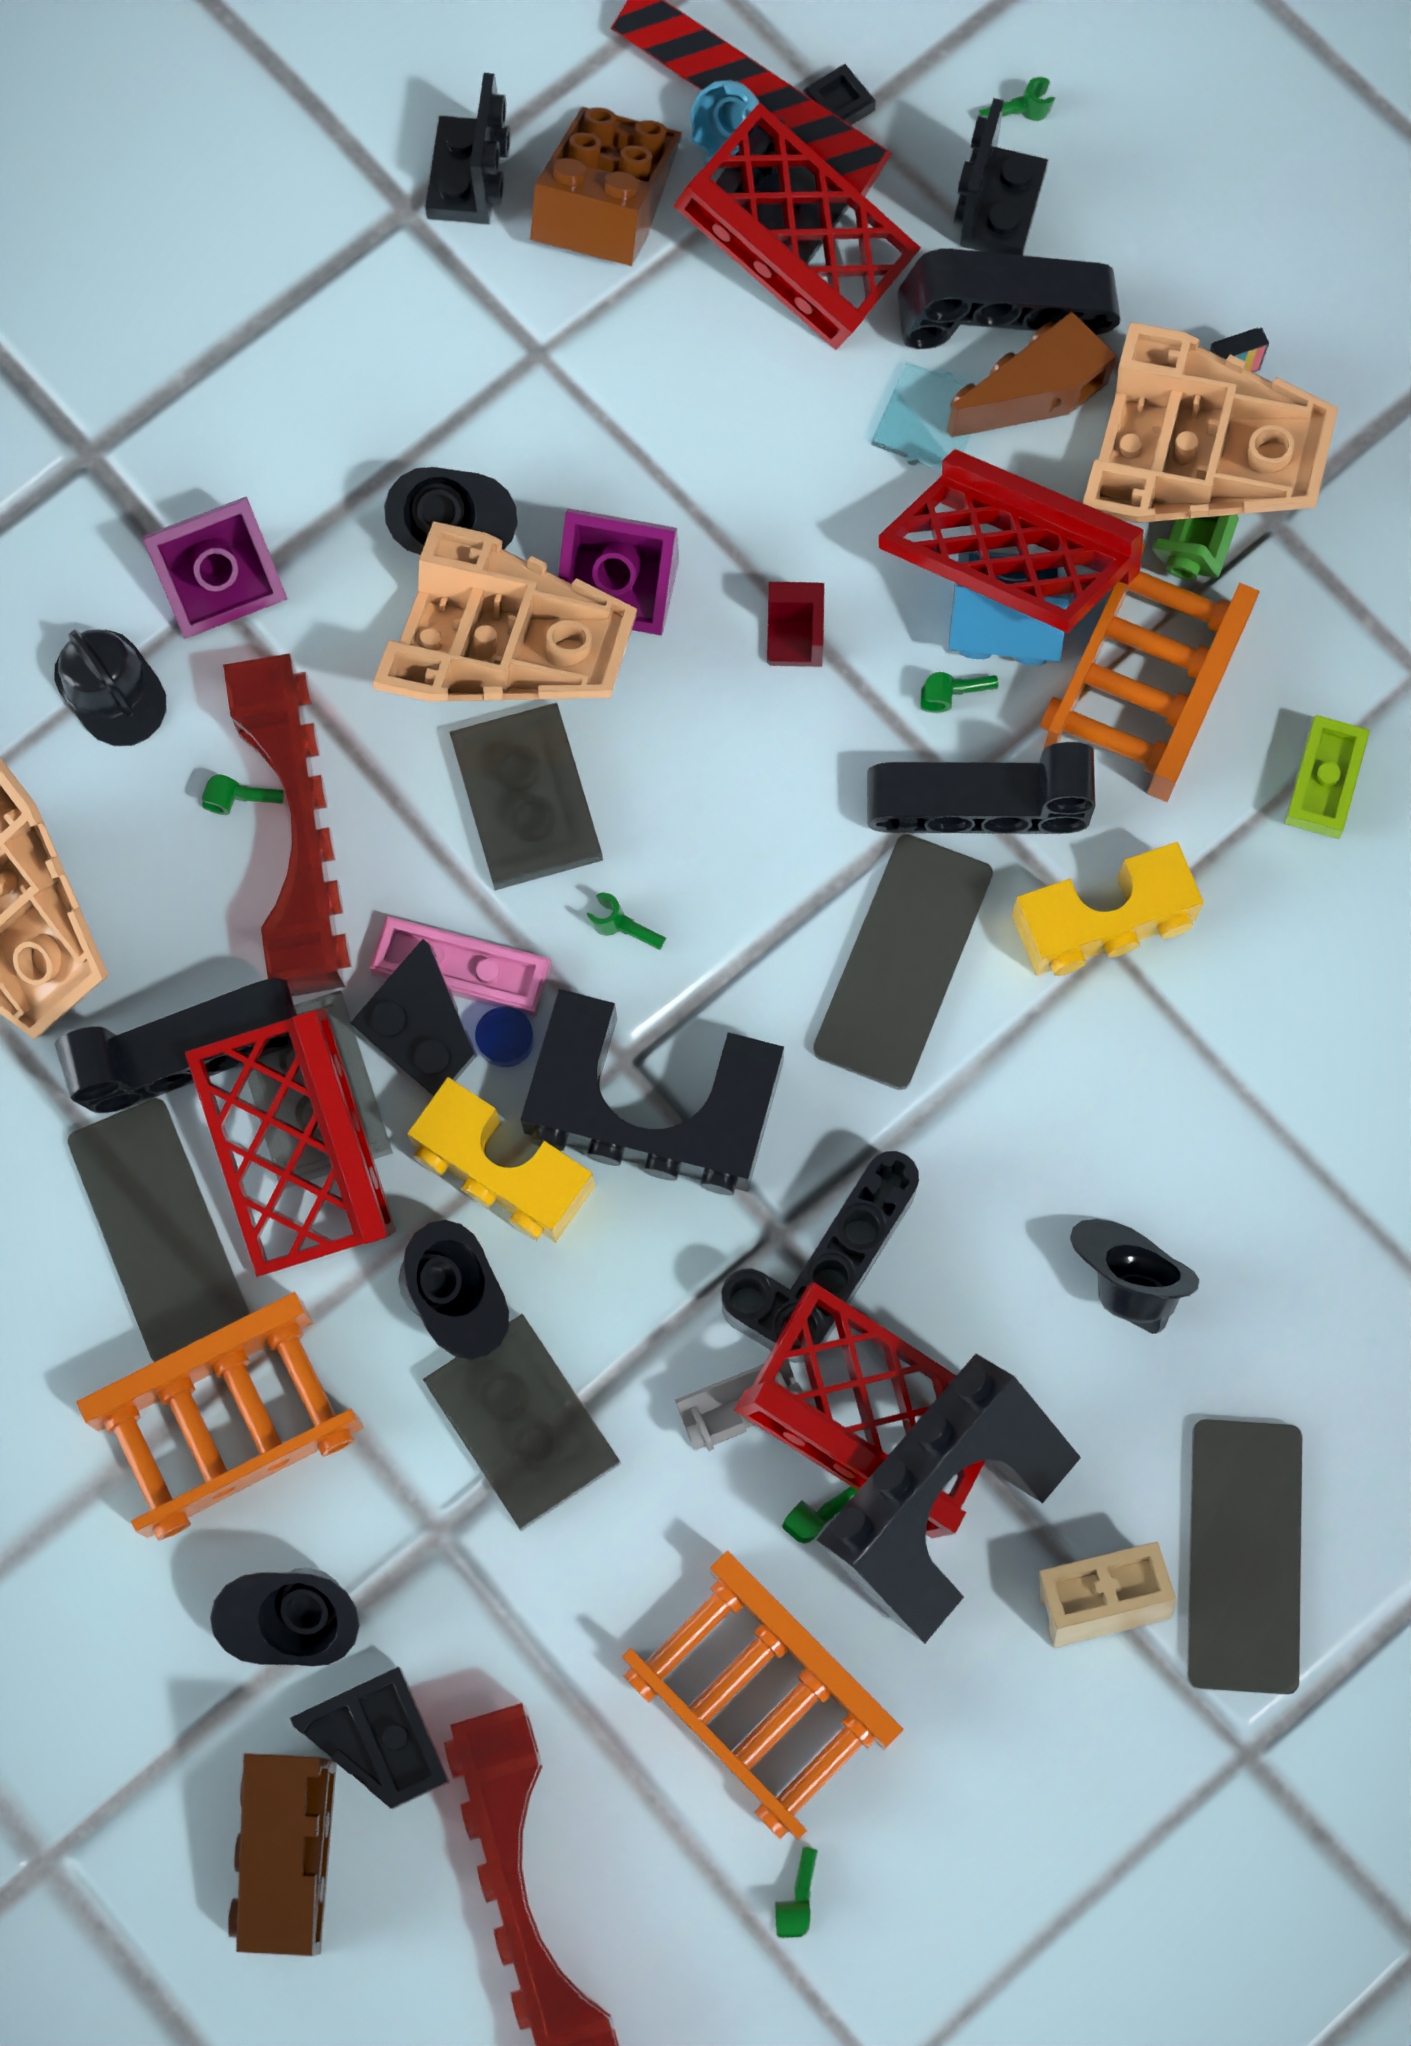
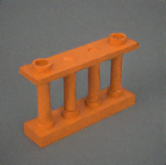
(1183, 711)
(173, 1382)
(819, 1680)

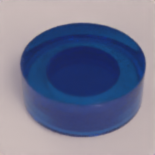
(504, 1036)

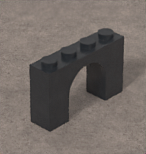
(711, 1146)
(883, 1526)

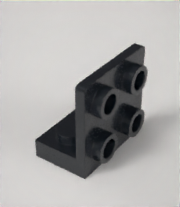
(466, 161)
(767, 180)
(997, 191)

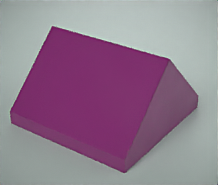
(624, 560)
(215, 567)

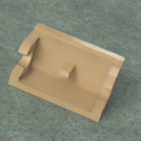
(1106, 1594)

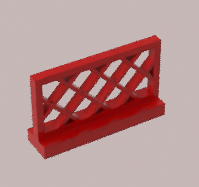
(769, 259)
(1027, 516)
(339, 1126)
(814, 1430)

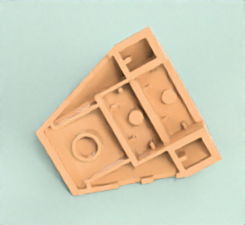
(1205, 436)
(502, 628)
(44, 939)

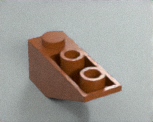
(1043, 381)

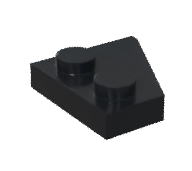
(418, 1022)
(378, 1738)

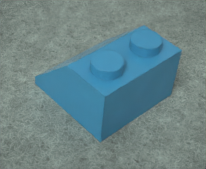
(989, 628)

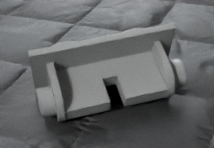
(710, 1411)

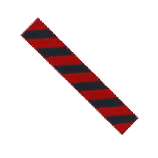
(707, 58)

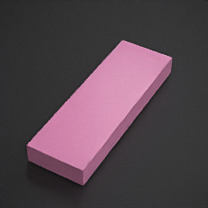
(469, 965)

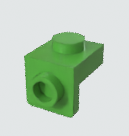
(1196, 546)

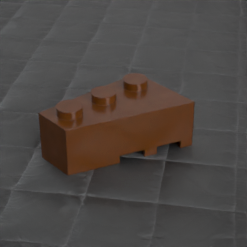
(282, 1854)

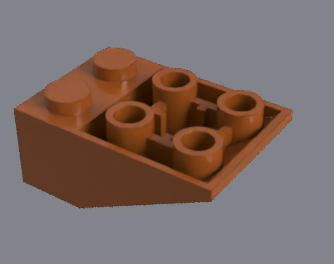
(603, 185)

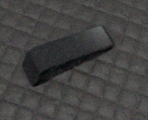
(1001, 292)
(985, 797)
(126, 1069)
(832, 1252)

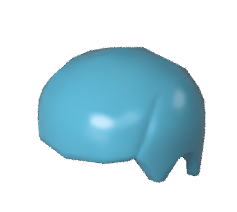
(719, 113)

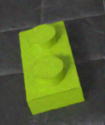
(1327, 777)

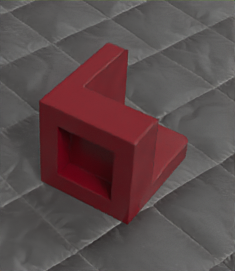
(795, 624)

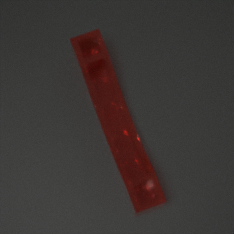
(301, 930)
(500, 1772)

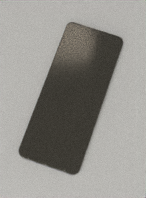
(903, 962)
(157, 1227)
(1245, 1557)

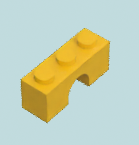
(1065, 932)
(539, 1193)

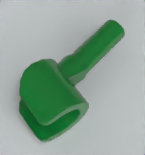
(1030, 103)
(940, 686)
(223, 790)
(619, 922)
(805, 1523)
(795, 1916)

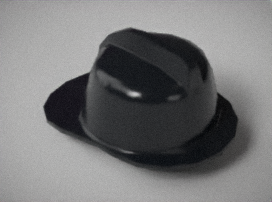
(451, 499)
(110, 687)
(1133, 1273)
(454, 1290)
(285, 1618)

